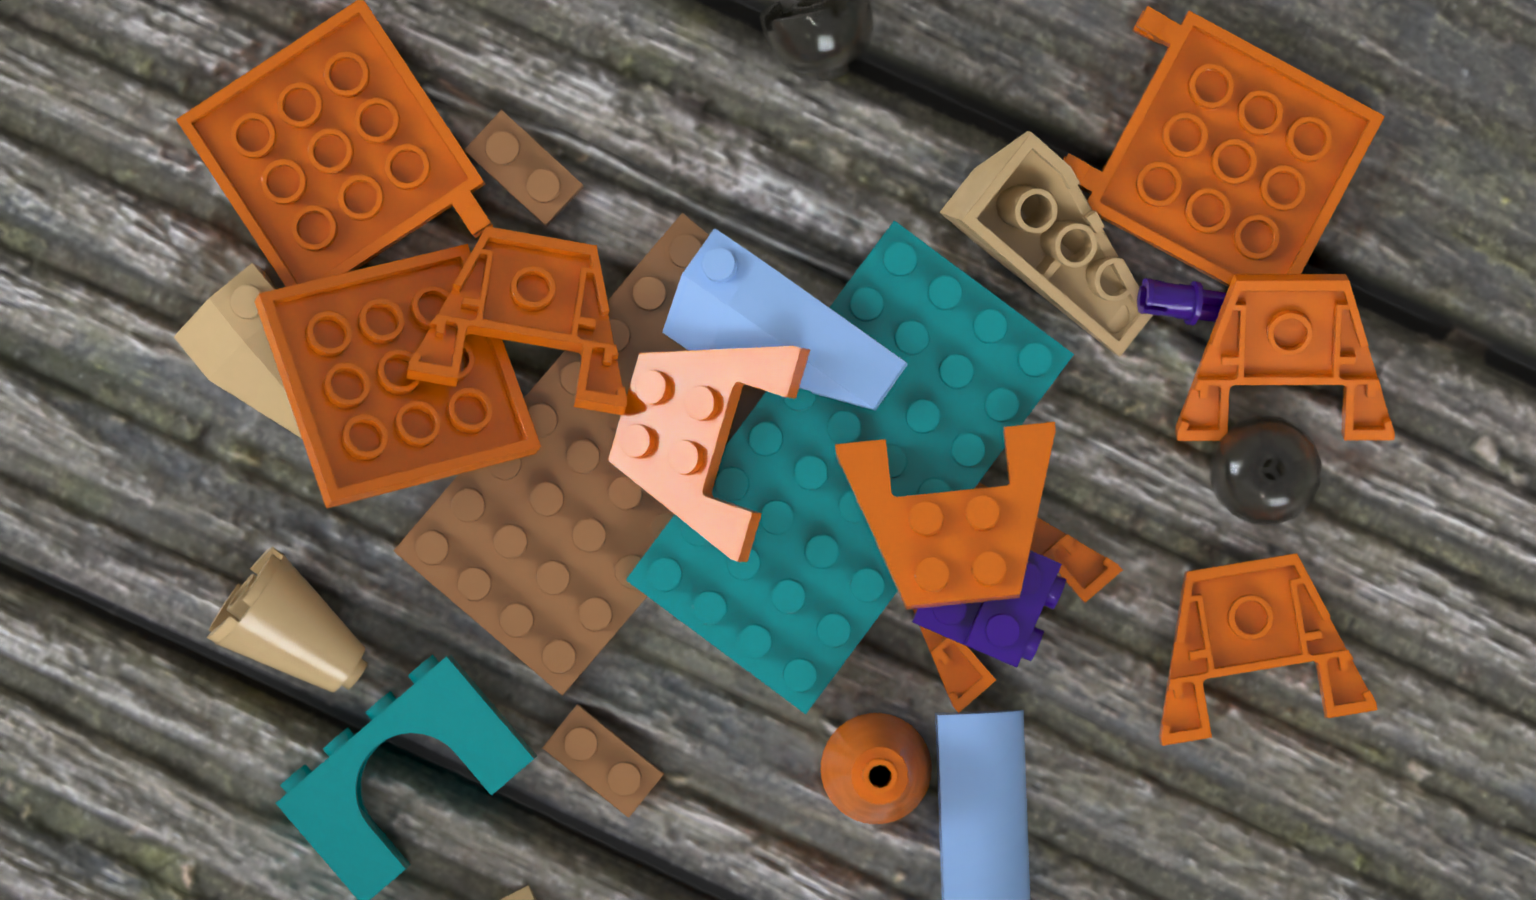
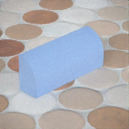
(982, 805)

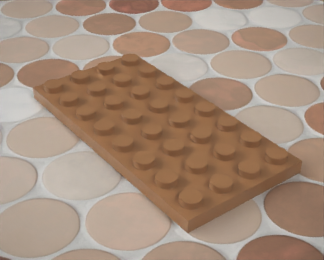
(552, 536)

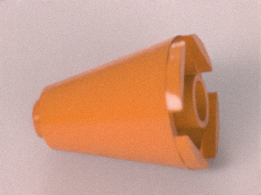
(870, 742)

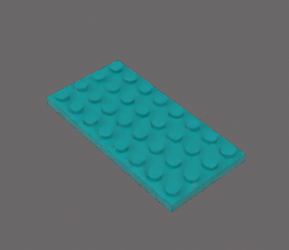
(814, 562)

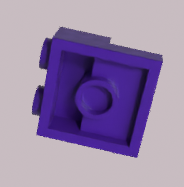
(1005, 626)

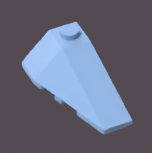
(741, 302)

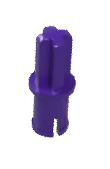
(1179, 301)

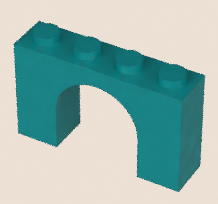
(329, 800)

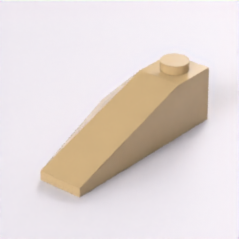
(1040, 227)
(233, 349)

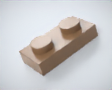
(524, 168)
(603, 760)

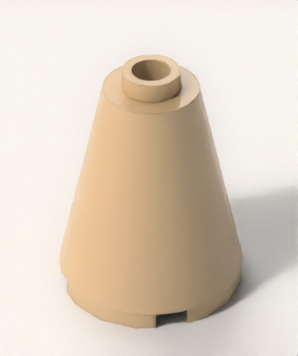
(288, 626)

